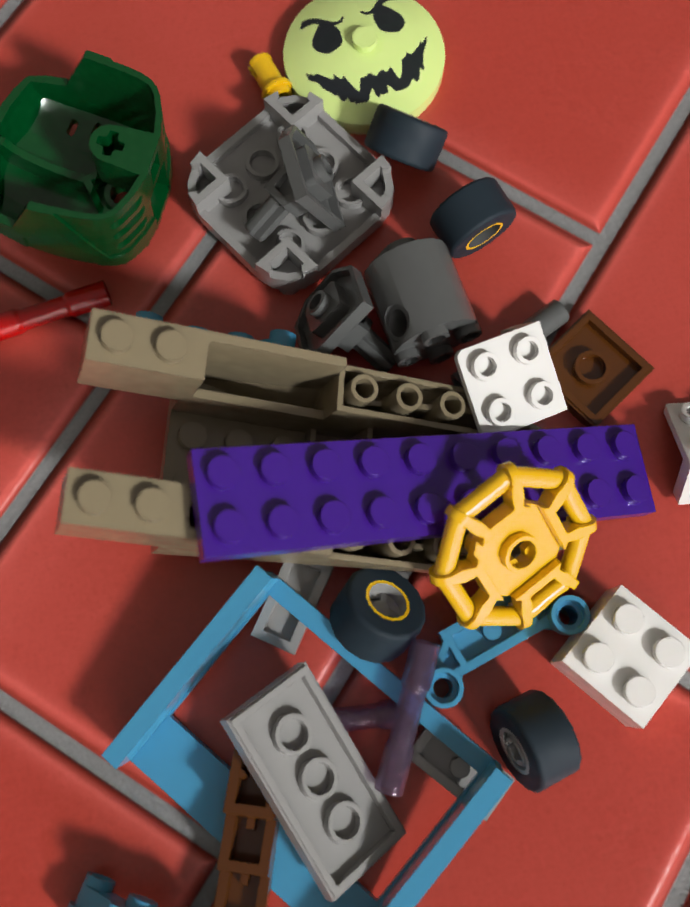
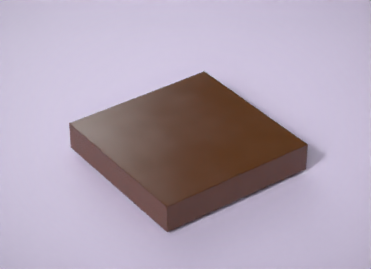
(595, 369)

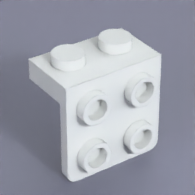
(510, 379)

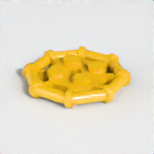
(536, 574)

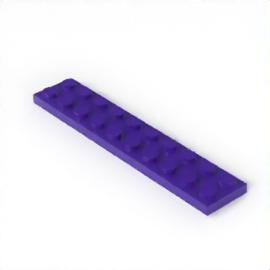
(392, 488)

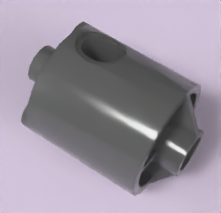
(420, 301)

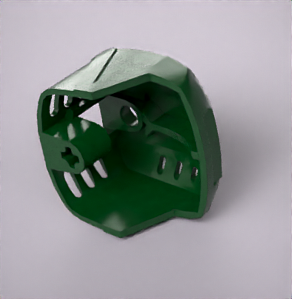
(64, 186)

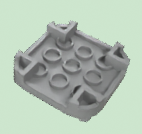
(301, 249)

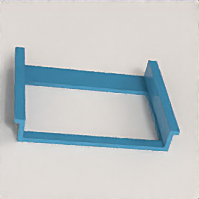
(199, 777)

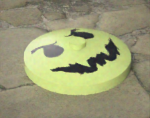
(365, 57)

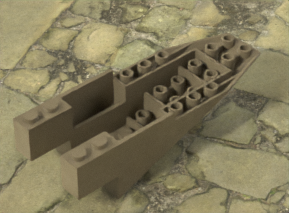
(236, 395)

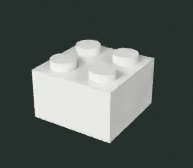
(625, 657)

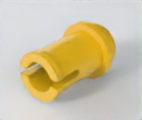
(268, 76)

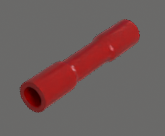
(72, 303)

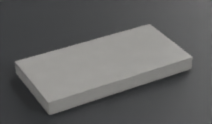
(314, 779)

